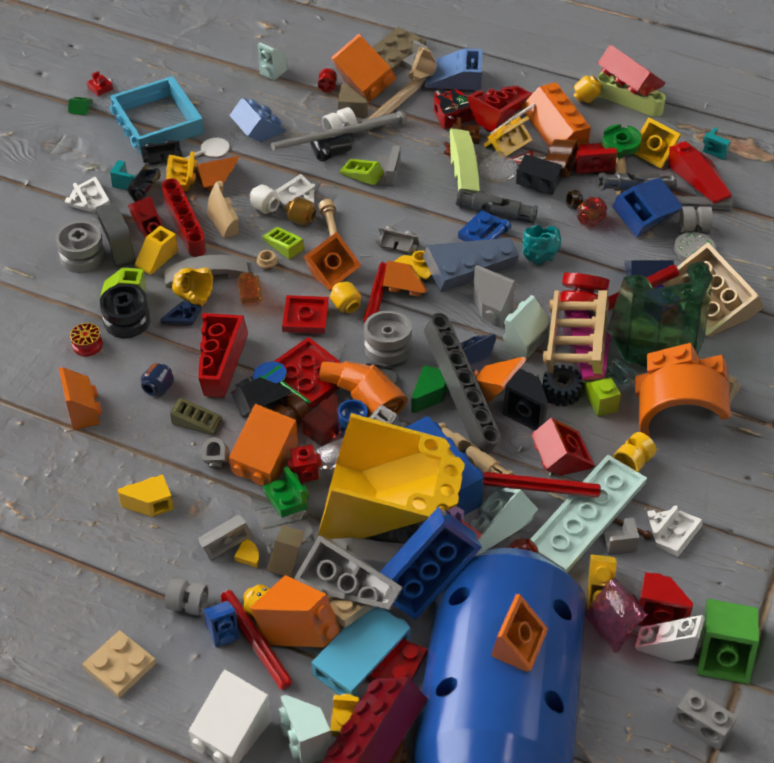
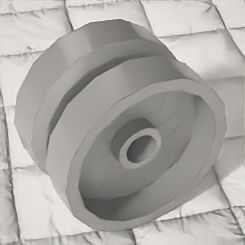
(80, 246)
(388, 337)

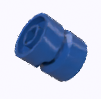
(344, 411)

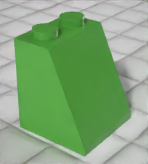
(728, 641)

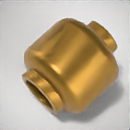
(301, 211)

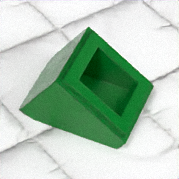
(79, 105)

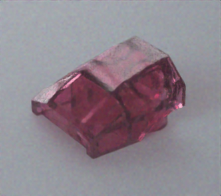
(615, 614)

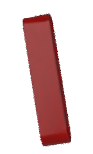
(184, 217)

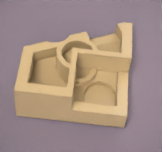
(222, 213)

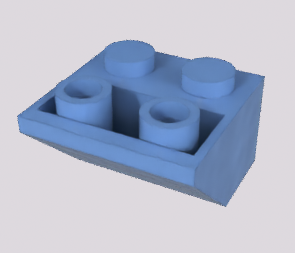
(256, 120)

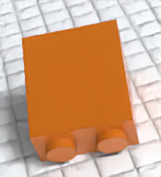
(363, 68)
(263, 446)
(295, 615)

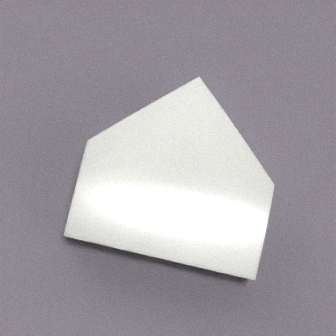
(294, 188)
(87, 196)
(673, 529)

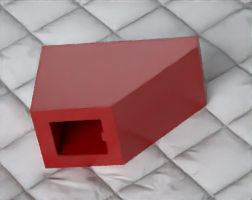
(145, 216)

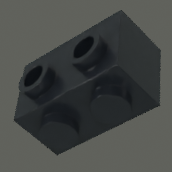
(538, 174)

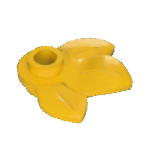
(417, 262)

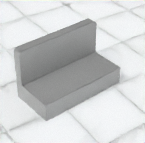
(390, 166)
(225, 536)

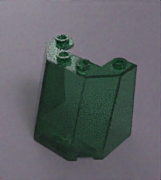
(660, 317)

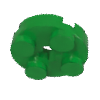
(628, 142)

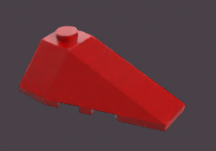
(496, 107)

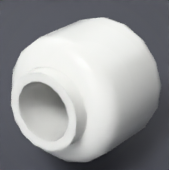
(264, 199)

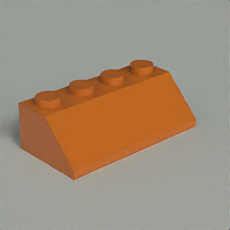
(556, 115)

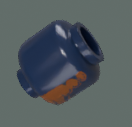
(157, 379)

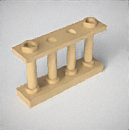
(595, 340)

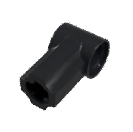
(327, 147)

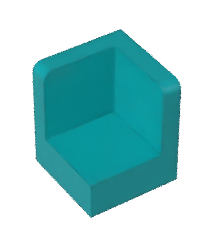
(119, 176)

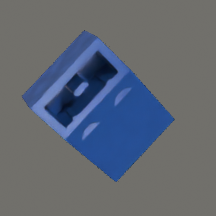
(646, 205)

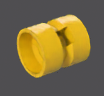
(636, 451)

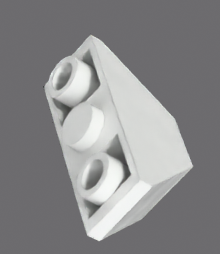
(671, 639)

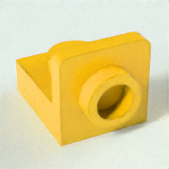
(342, 710)

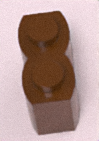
(563, 153)

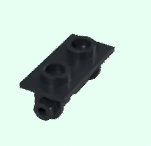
(152, 152)
(142, 182)

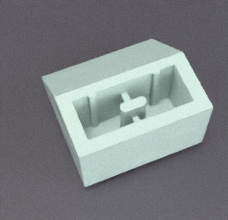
(526, 328)
(305, 728)

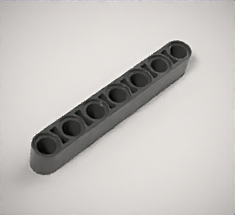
(462, 383)

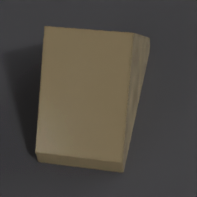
(353, 100)
(285, 551)

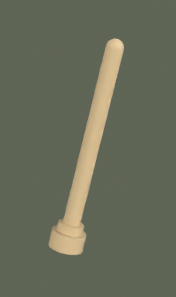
(328, 209)

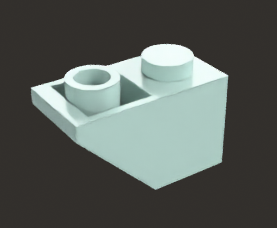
(271, 61)

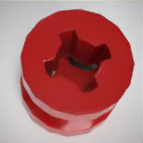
(327, 80)

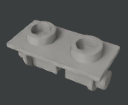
(406, 240)

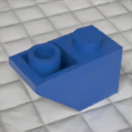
(222, 623)

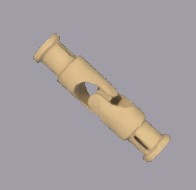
(477, 458)

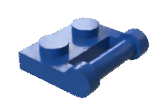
(481, 225)

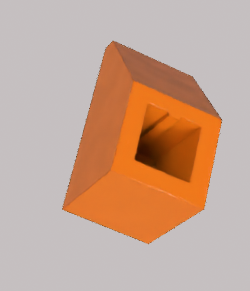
(403, 276)

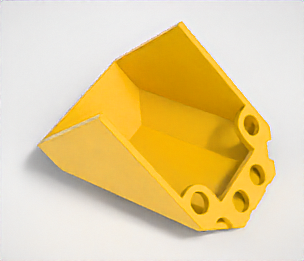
(388, 479)

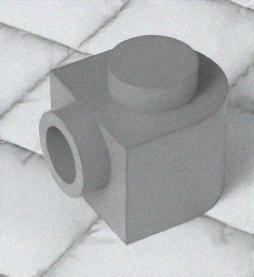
(215, 453)

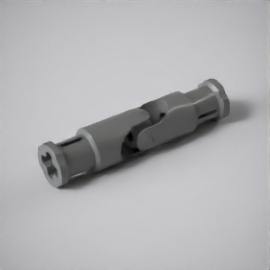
(625, 181)
(500, 206)

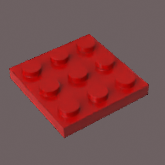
(303, 370)

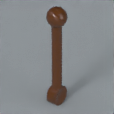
(646, 534)

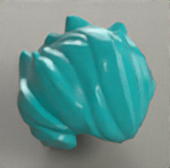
(541, 243)

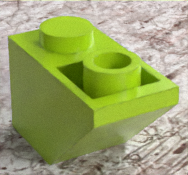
(126, 276)

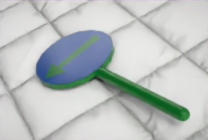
(275, 373)

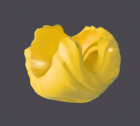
(193, 285)

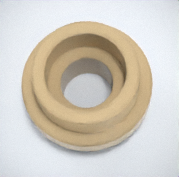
(266, 259)

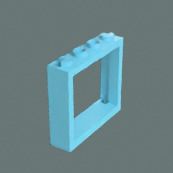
(149, 93)

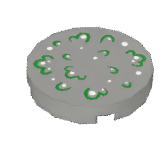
(689, 243)

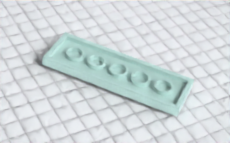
(585, 518)

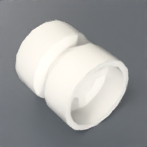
(342, 118)

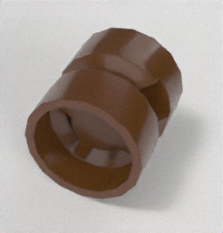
(293, 407)

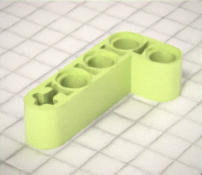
(611, 90)

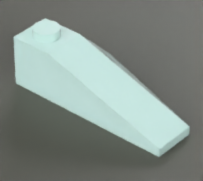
(502, 515)

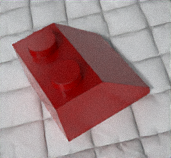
(561, 448)
(663, 600)

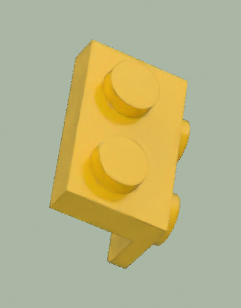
(182, 170)

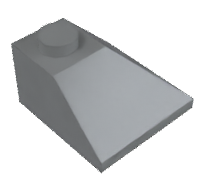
(493, 295)

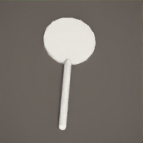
(213, 148)

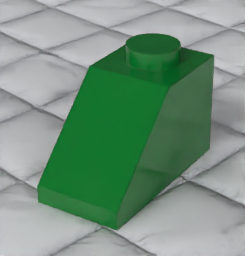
(429, 389)

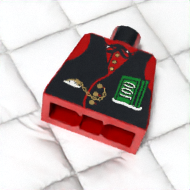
(449, 106)

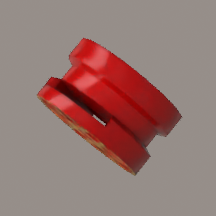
(86, 340)

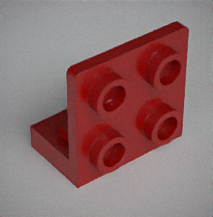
(595, 158)

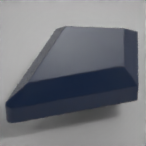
(182, 314)

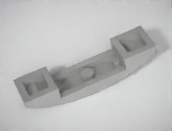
(216, 263)

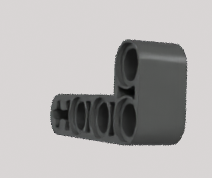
(116, 233)

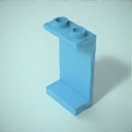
(359, 650)

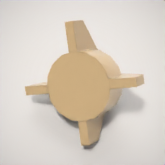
(423, 65)

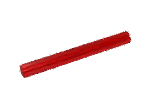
(541, 484)
(258, 642)

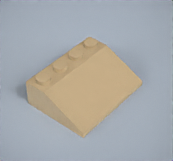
(731, 297)

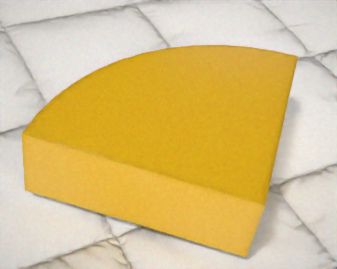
(248, 554)

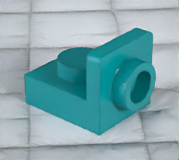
(716, 145)

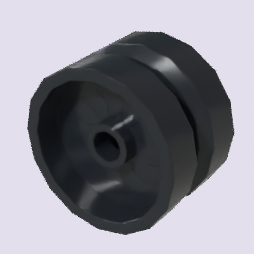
(125, 310)

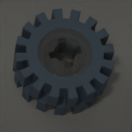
(562, 385)

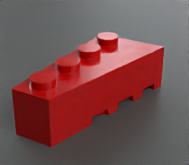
(220, 351)

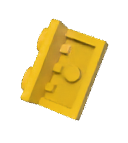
(510, 136)

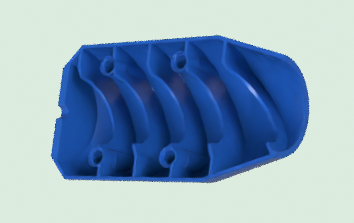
(485, 706)

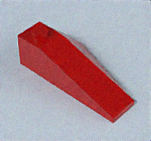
(698, 171)

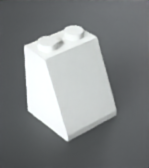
(230, 719)

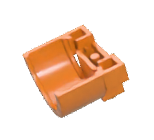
(681, 378)

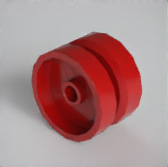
(583, 287)

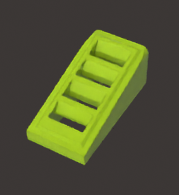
(364, 171)
(295, 246)

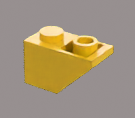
(157, 250)
(147, 497)
(601, 571)

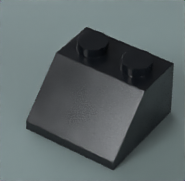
(257, 392)
(525, 400)

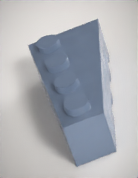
(456, 262)

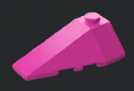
(585, 370)

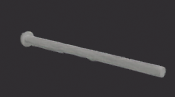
(399, 117)

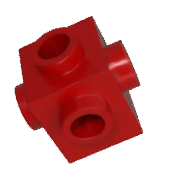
(305, 463)

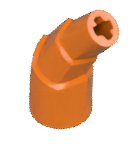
(365, 384)

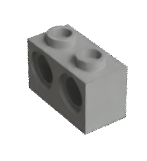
(704, 719)

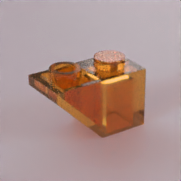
(248, 288)

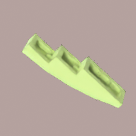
(464, 160)

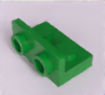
(287, 494)

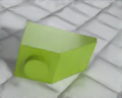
(602, 395)

